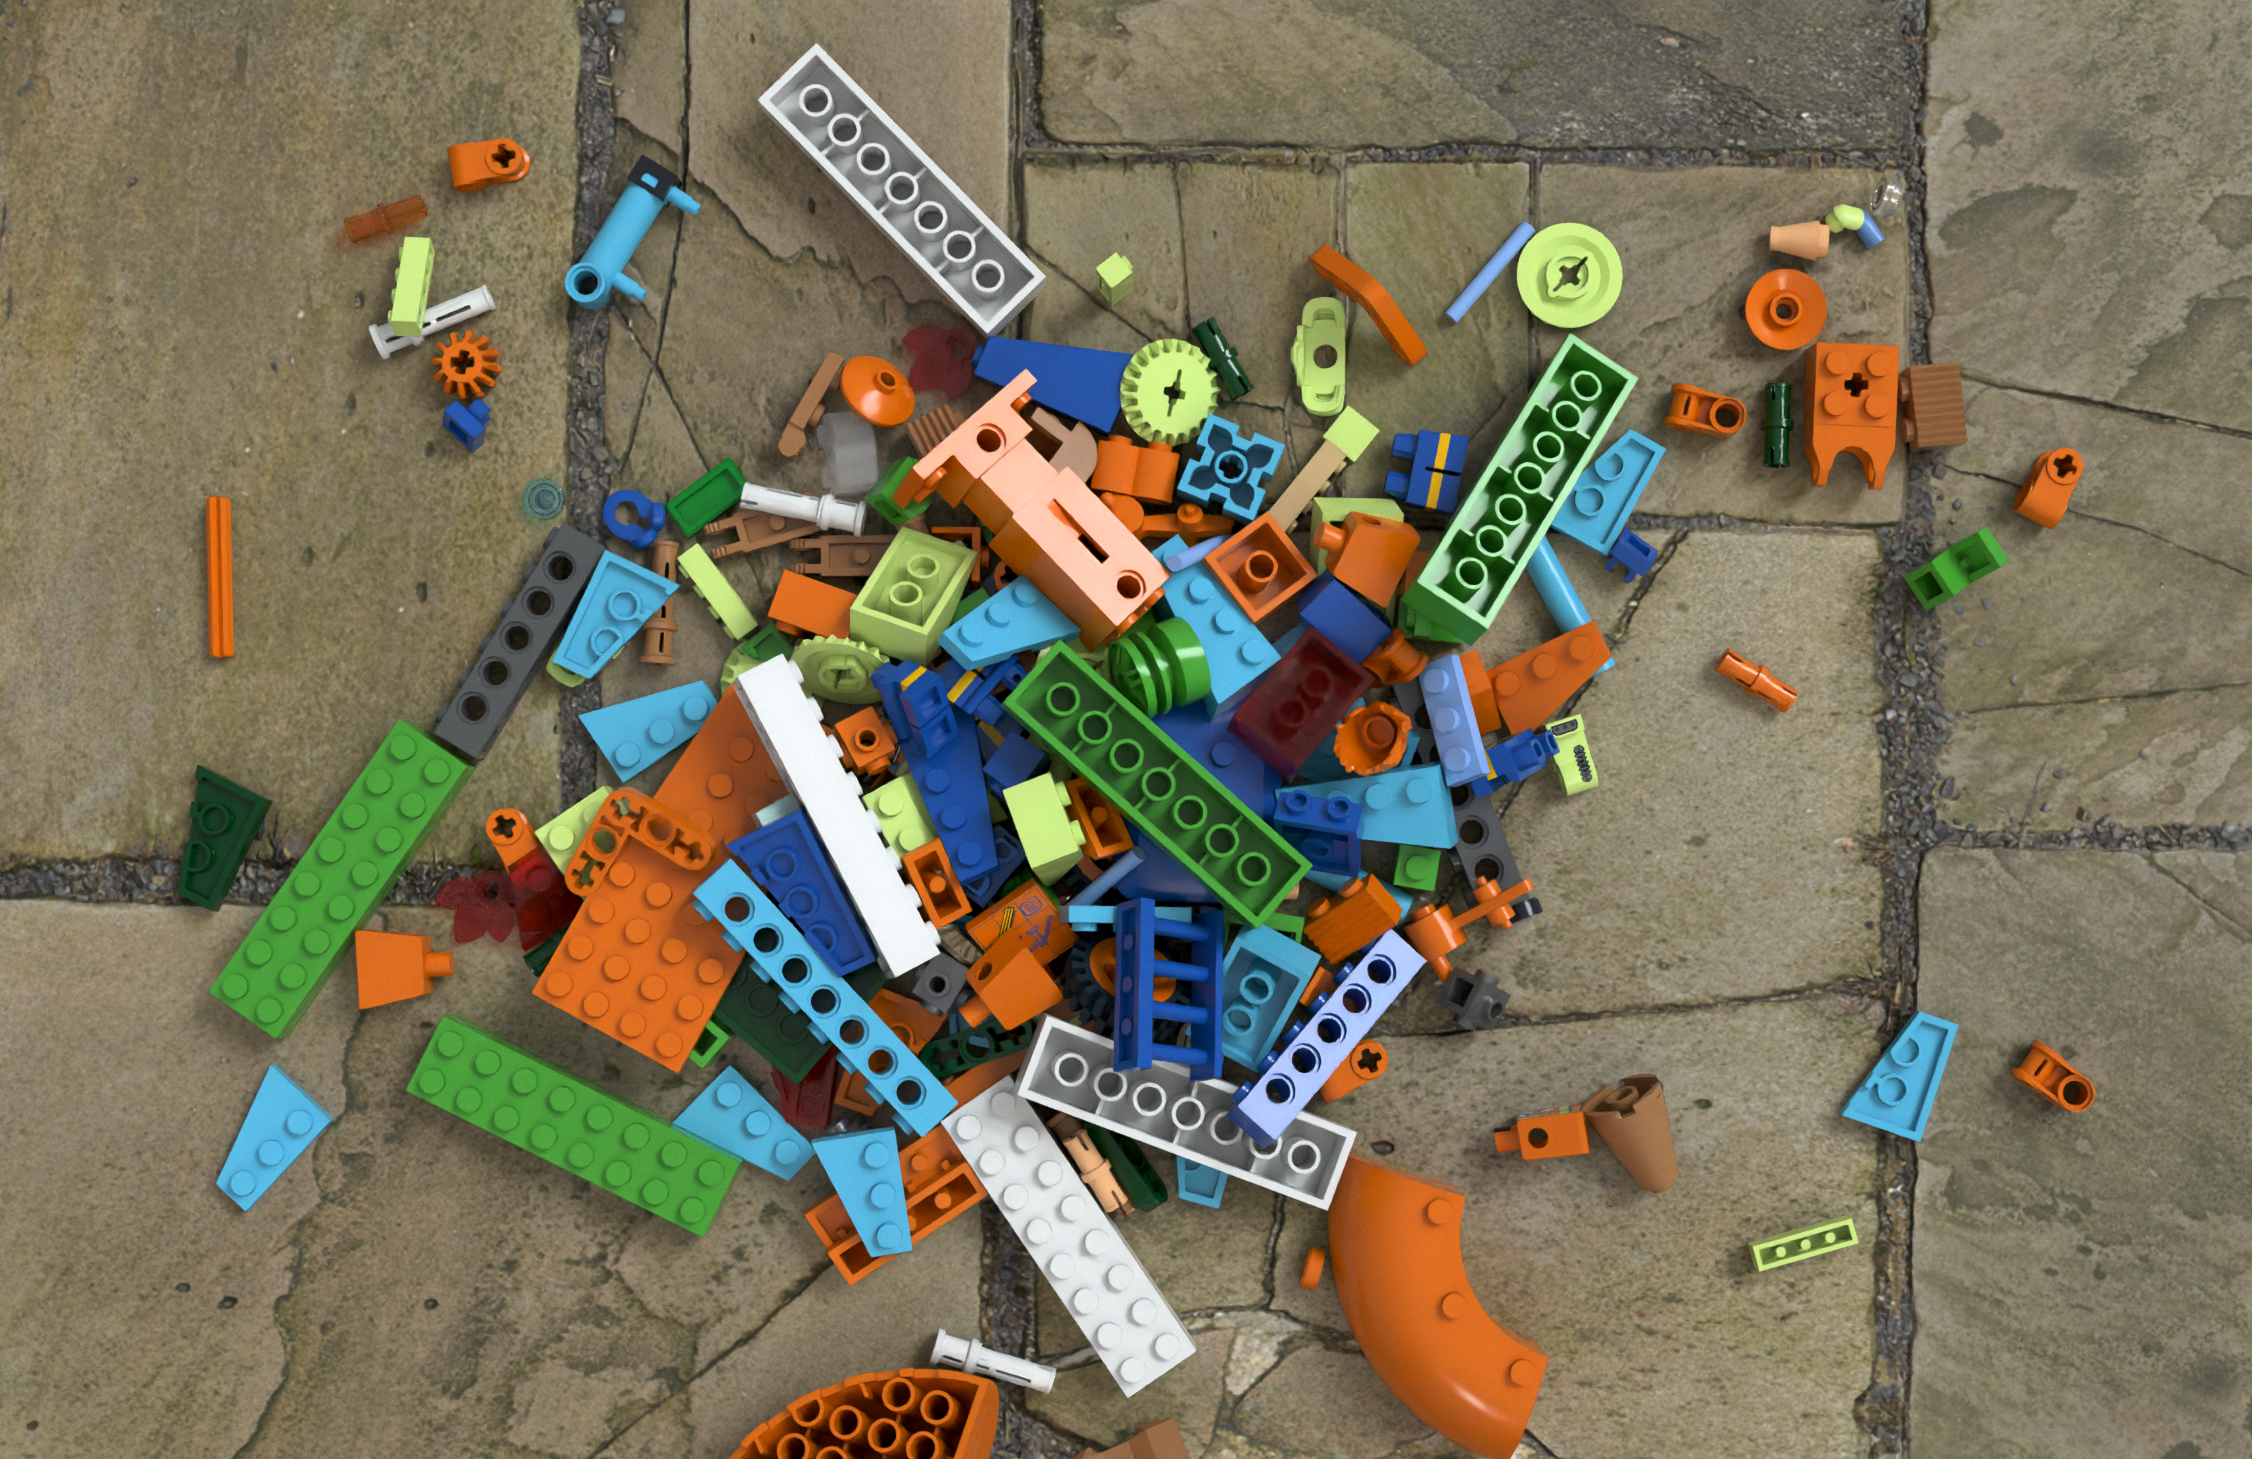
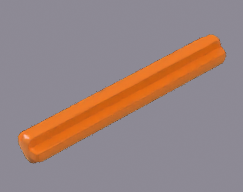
(219, 577)

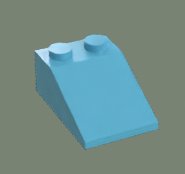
(1260, 989)

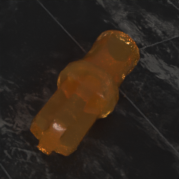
(385, 218)

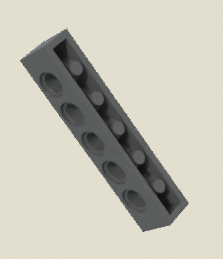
(544, 630)
(1492, 842)

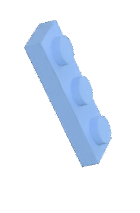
(1453, 721)

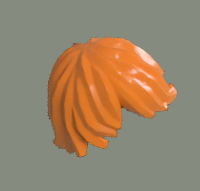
(1372, 738)

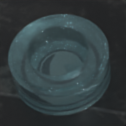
(543, 499)

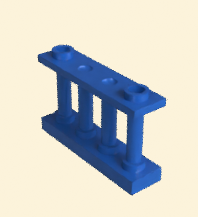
(1134, 990)

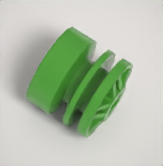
(1160, 667)

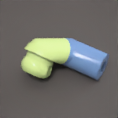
(1857, 220)

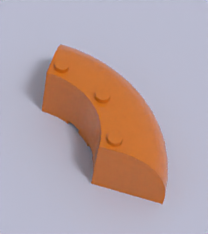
(1416, 1314)
(884, 1417)

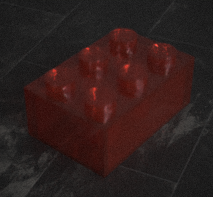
(1300, 703)

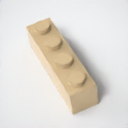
(1307, 484)

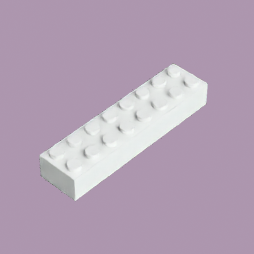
(902, 192)
(813, 773)
(1160, 1106)
(1069, 1235)

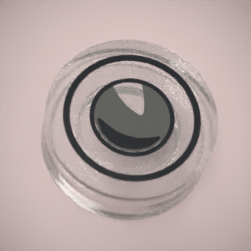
(1886, 196)

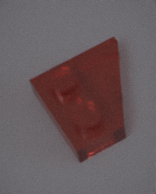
(540, 897)
(814, 1097)

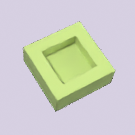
(1351, 433)

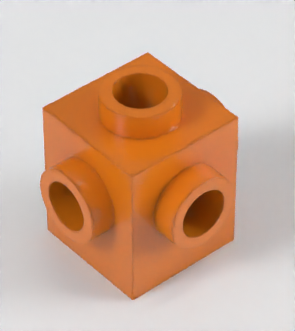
(865, 728)

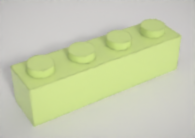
(1114, 278)
(412, 286)
(718, 591)
(1803, 1243)

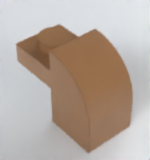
(1062, 446)

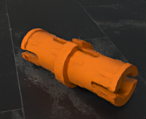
(1756, 680)

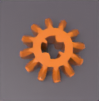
(474, 376)

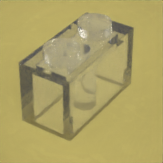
(850, 455)

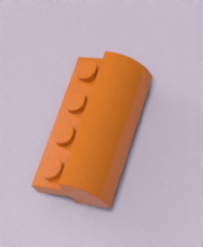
(936, 1189)

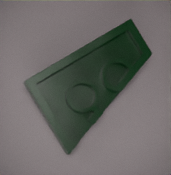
(220, 836)

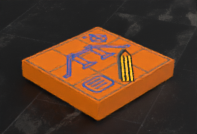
(1031, 917)

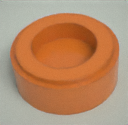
(1312, 1268)

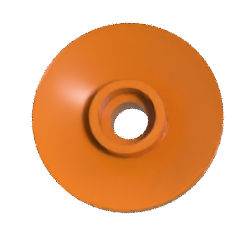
(1802, 298)
(877, 391)

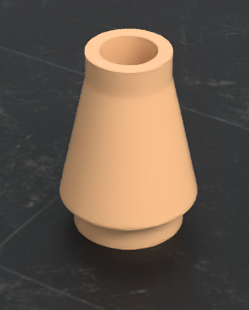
(1801, 240)

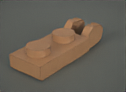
(810, 407)
(758, 531)
(842, 555)

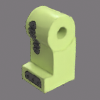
(1574, 761)

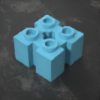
(1220, 446)

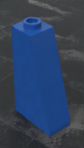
(1070, 380)

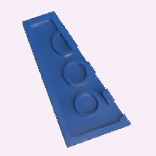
(957, 799)
(803, 880)

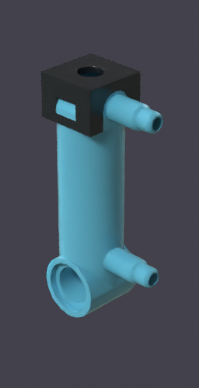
(623, 230)

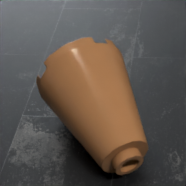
(1637, 1130)

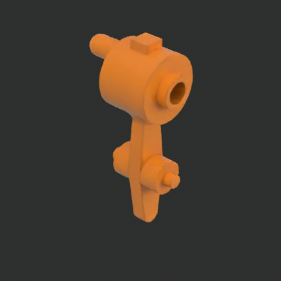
(1187, 522)
(1440, 931)

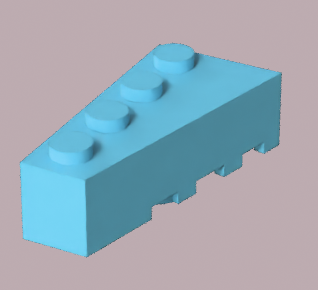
(1232, 644)
(1398, 804)

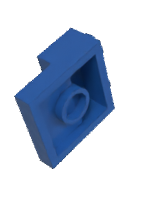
(1322, 830)

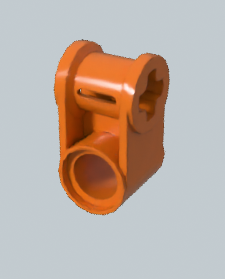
(479, 164)
(1701, 410)
(2045, 492)
(1395, 661)
(511, 847)
(2048, 1074)
(1351, 1075)

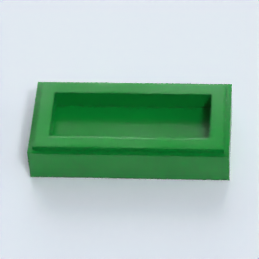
(707, 498)

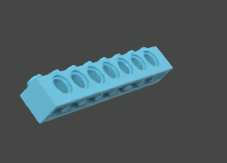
(932, 1098)

